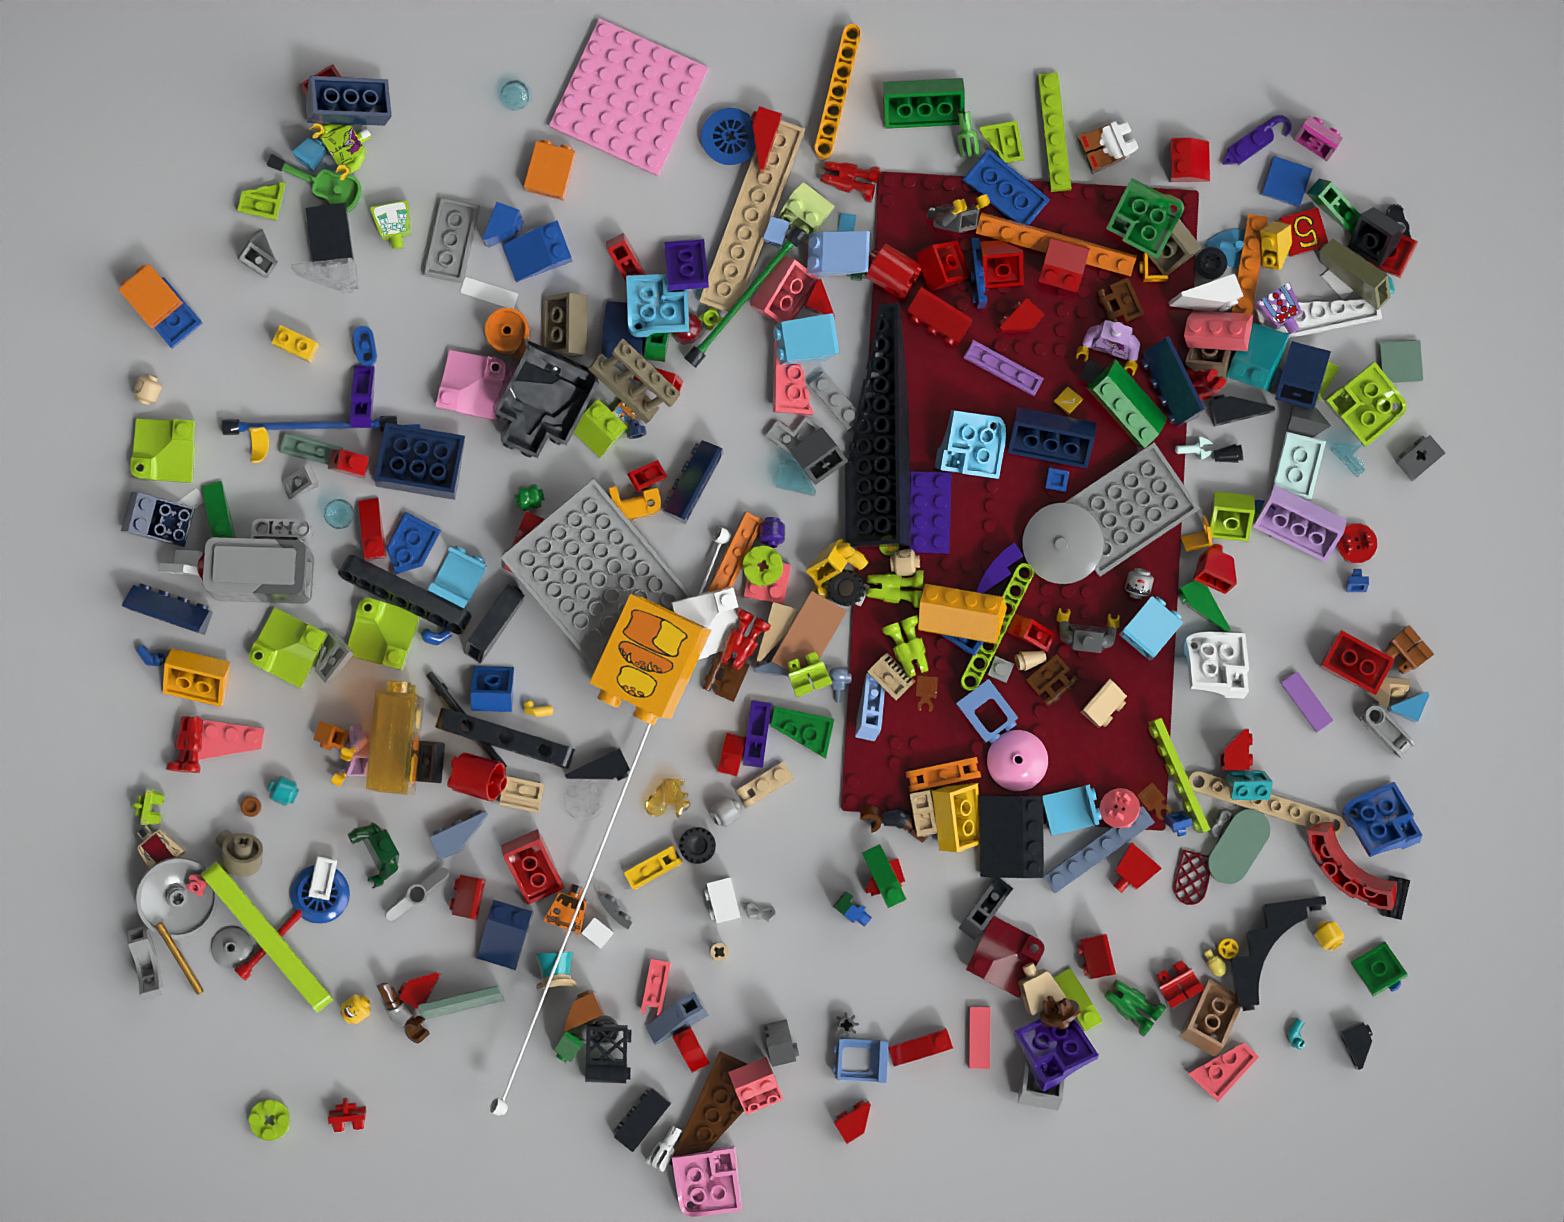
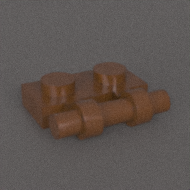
(1126, 300)
(1049, 674)
(731, 680)

